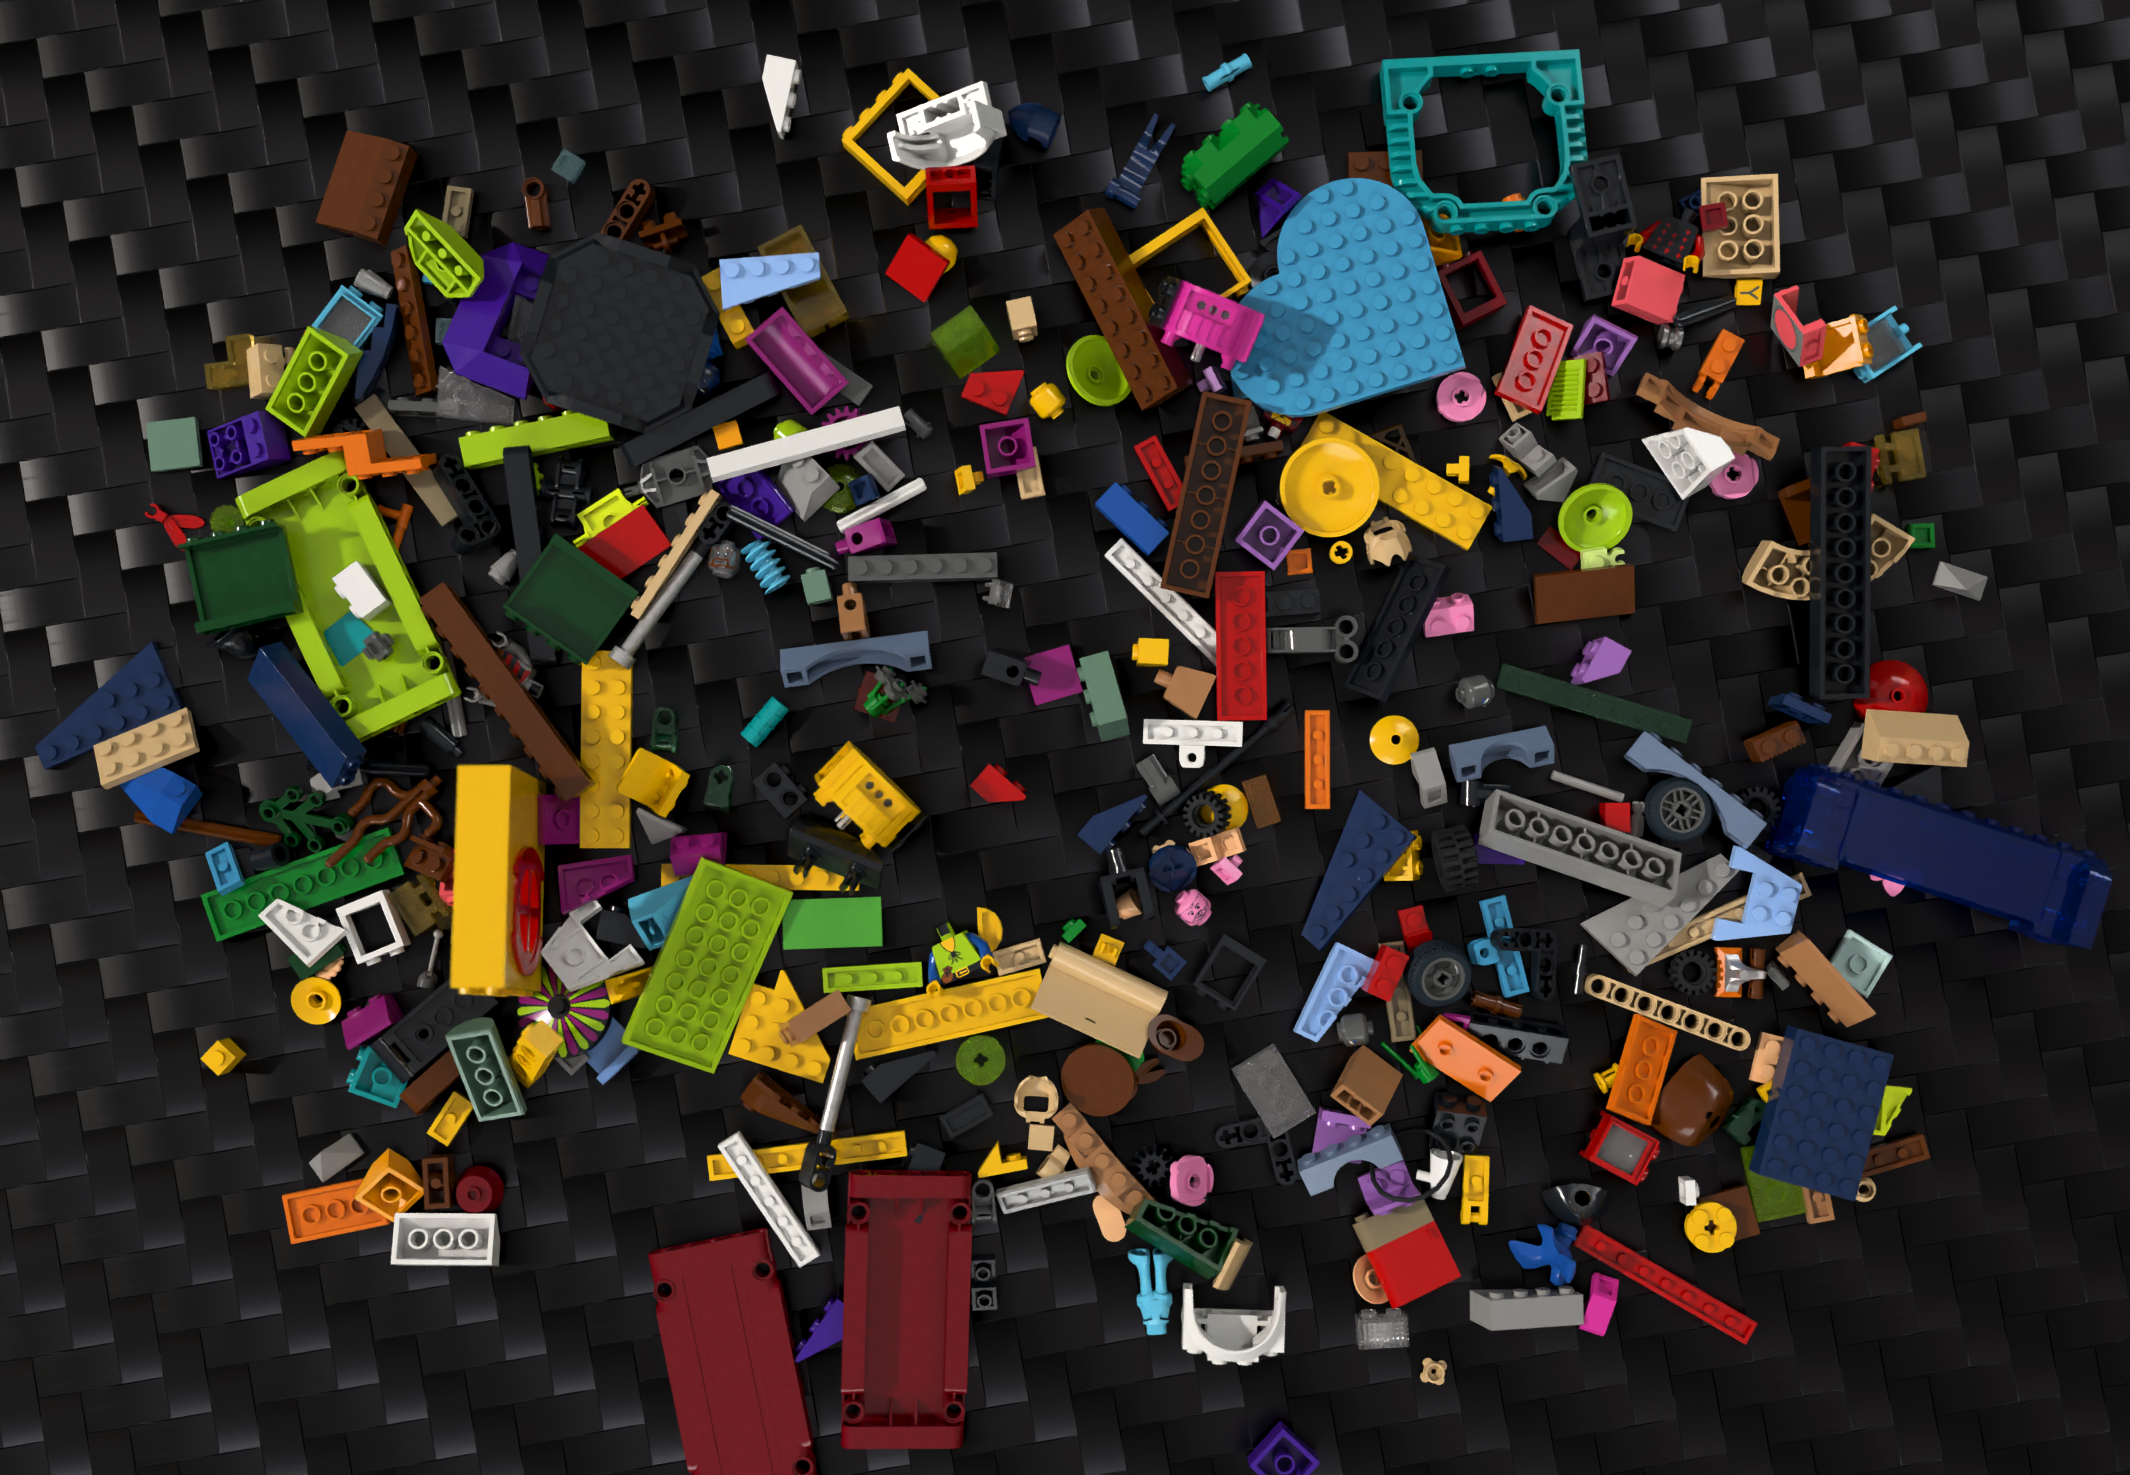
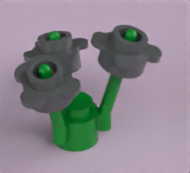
(895, 690)

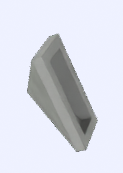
(1554, 482)
(1959, 581)
(657, 827)
(336, 1157)

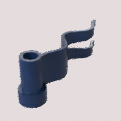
(1138, 167)

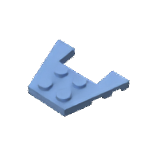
(1769, 902)

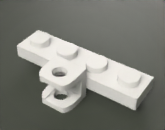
(1192, 736)

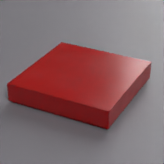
(917, 267)

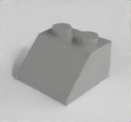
(805, 485)

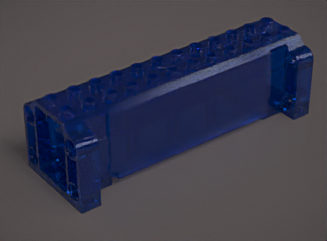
(1950, 854)

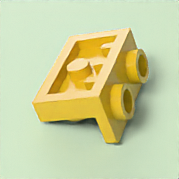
(1408, 866)

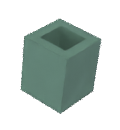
(816, 586)

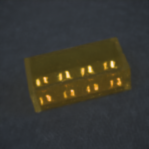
(814, 302)

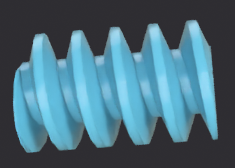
(765, 565)

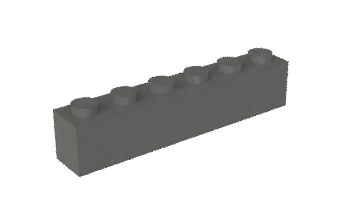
(923, 568)

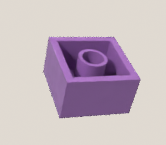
(1268, 534)

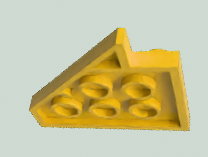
(759, 1037)

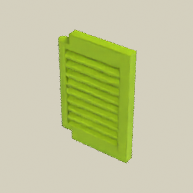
(1567, 391)

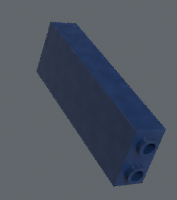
(306, 714)

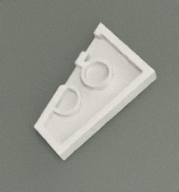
(302, 932)

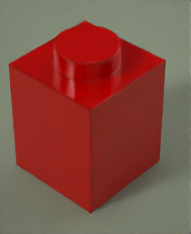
(1615, 816)

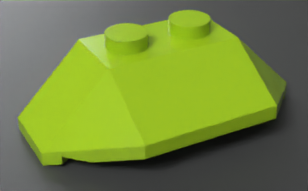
(444, 256)

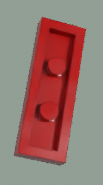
(1160, 471)

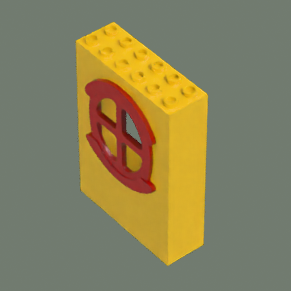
(497, 883)

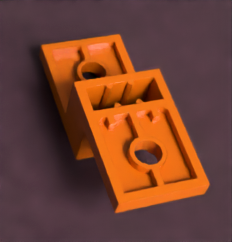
(365, 453)

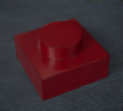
(1713, 217)

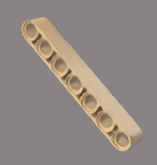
(1677, 1016)

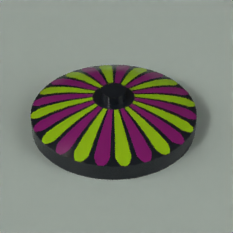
(576, 1016)

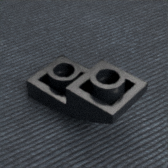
(983, 1283)

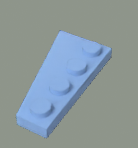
(763, 276)
(1336, 984)

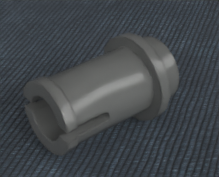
(917, 424)

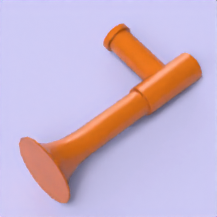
(402, 517)

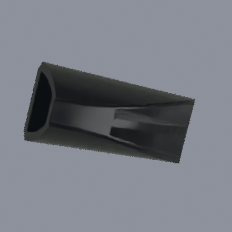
(835, 851)

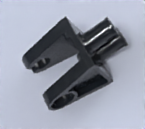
(1119, 875)

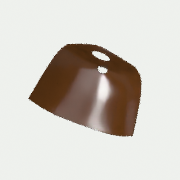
(1687, 1099)

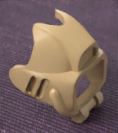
(1387, 544)
(1036, 1087)

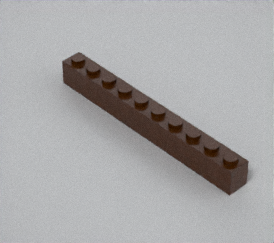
(506, 691)

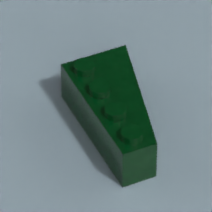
(1183, 1236)

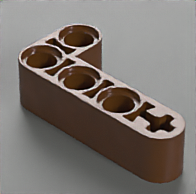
(628, 226)
(431, 1084)

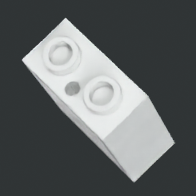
(394, 921)

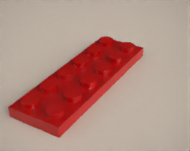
(1241, 646)

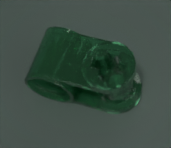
(665, 733)
(718, 794)

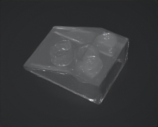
(1273, 1091)

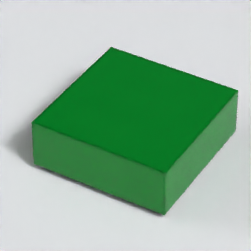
(1923, 533)

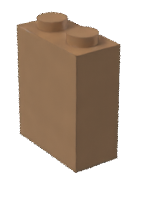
(814, 1018)
(1366, 1085)

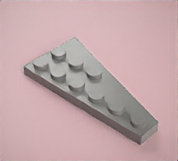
(1640, 930)

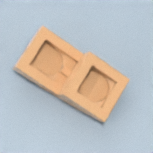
(1217, 846)

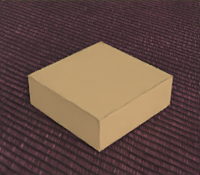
(1041, 1137)

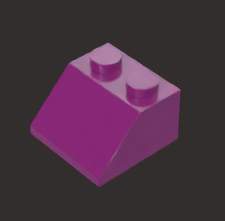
(1007, 447)
(688, 850)
(372, 1021)

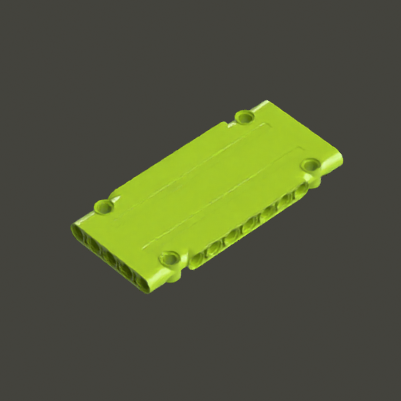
(325, 536)

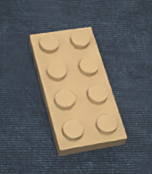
(146, 748)

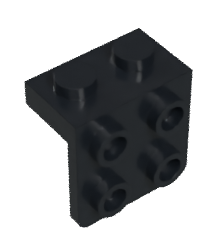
(1459, 1121)

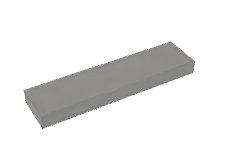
(1046, 1190)

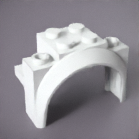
(959, 125)
(1233, 1332)

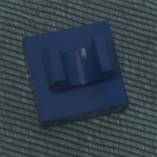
(864, 489)

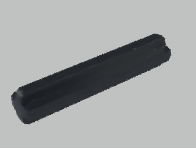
(1704, 311)

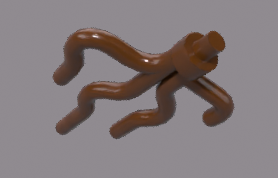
(410, 803)

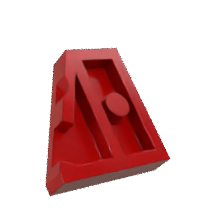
(993, 389)

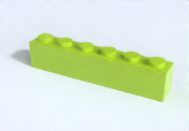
(543, 436)

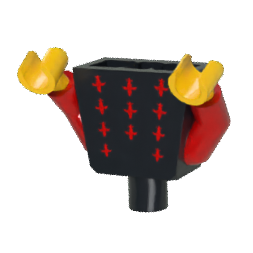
(1672, 241)

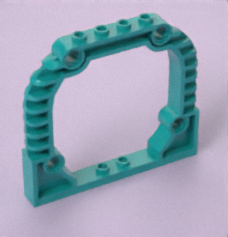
(1550, 72)

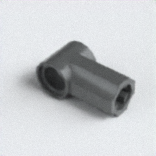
(1160, 784)

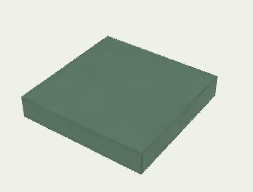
(174, 444)

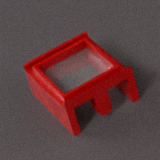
(1621, 1149)

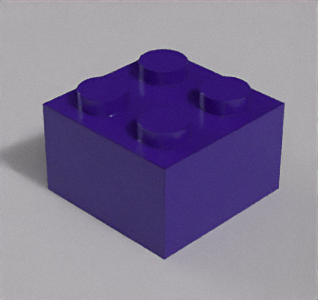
(1282, 1454)

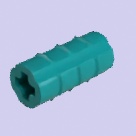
(764, 721)

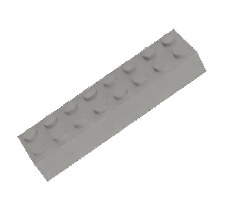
(1579, 848)

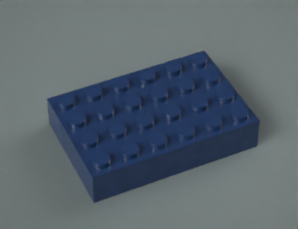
(1821, 1113)

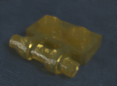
(1907, 456)
(414, 909)

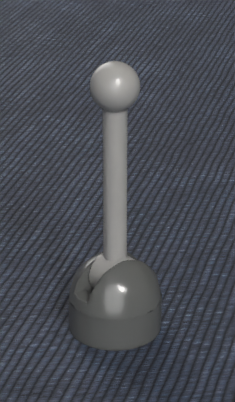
(428, 978)

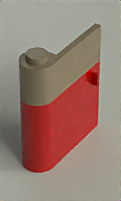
(1406, 1252)

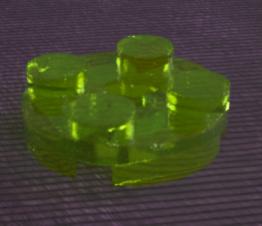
(989, 1048)

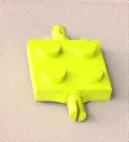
(605, 513)

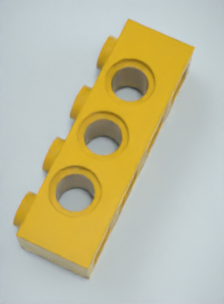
(534, 1052)

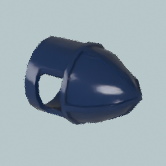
(1034, 121)

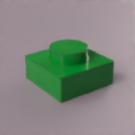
(1073, 928)

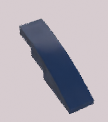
(374, 361)

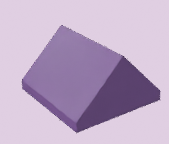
(1606, 337)

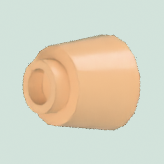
(1128, 904)

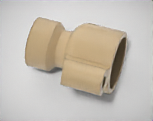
(1054, 1162)

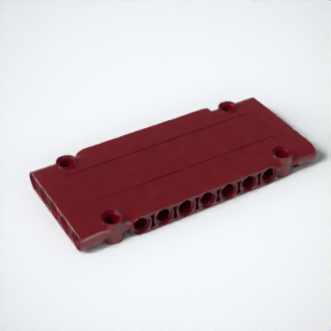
(906, 1309)
(732, 1358)

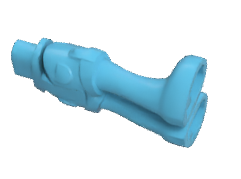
(1153, 1303)

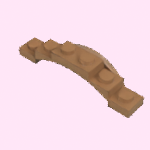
(1685, 413)
(1089, 1150)

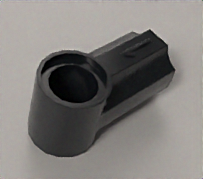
(1476, 793)

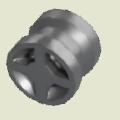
(1670, 337)

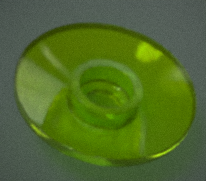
(842, 501)

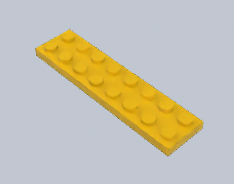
(1413, 488)
(605, 751)
(956, 1014)

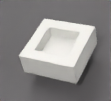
(1688, 1190)

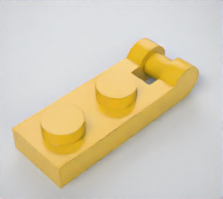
(1475, 1188)

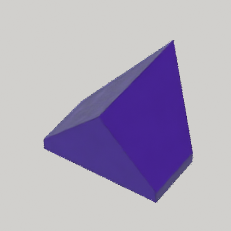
(1275, 204)

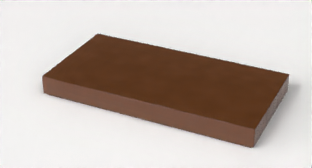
(1584, 593)

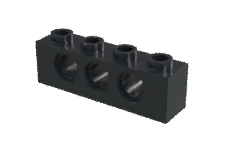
(1553, 1036)

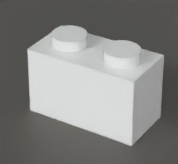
(362, 591)

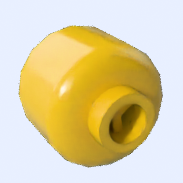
(1047, 400)

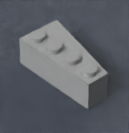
(1526, 1308)

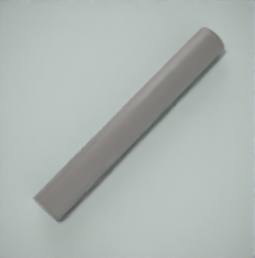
(1587, 786)

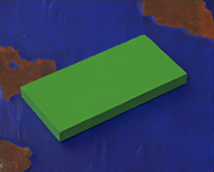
(833, 923)

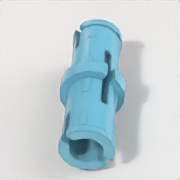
(1227, 72)

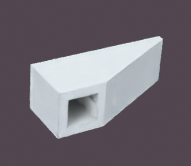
(779, 83)

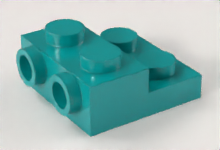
(374, 1079)

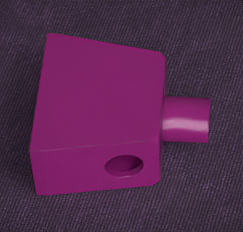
(876, 536)

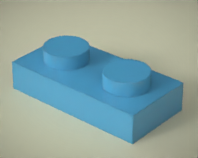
(225, 868)

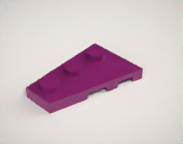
(592, 879)

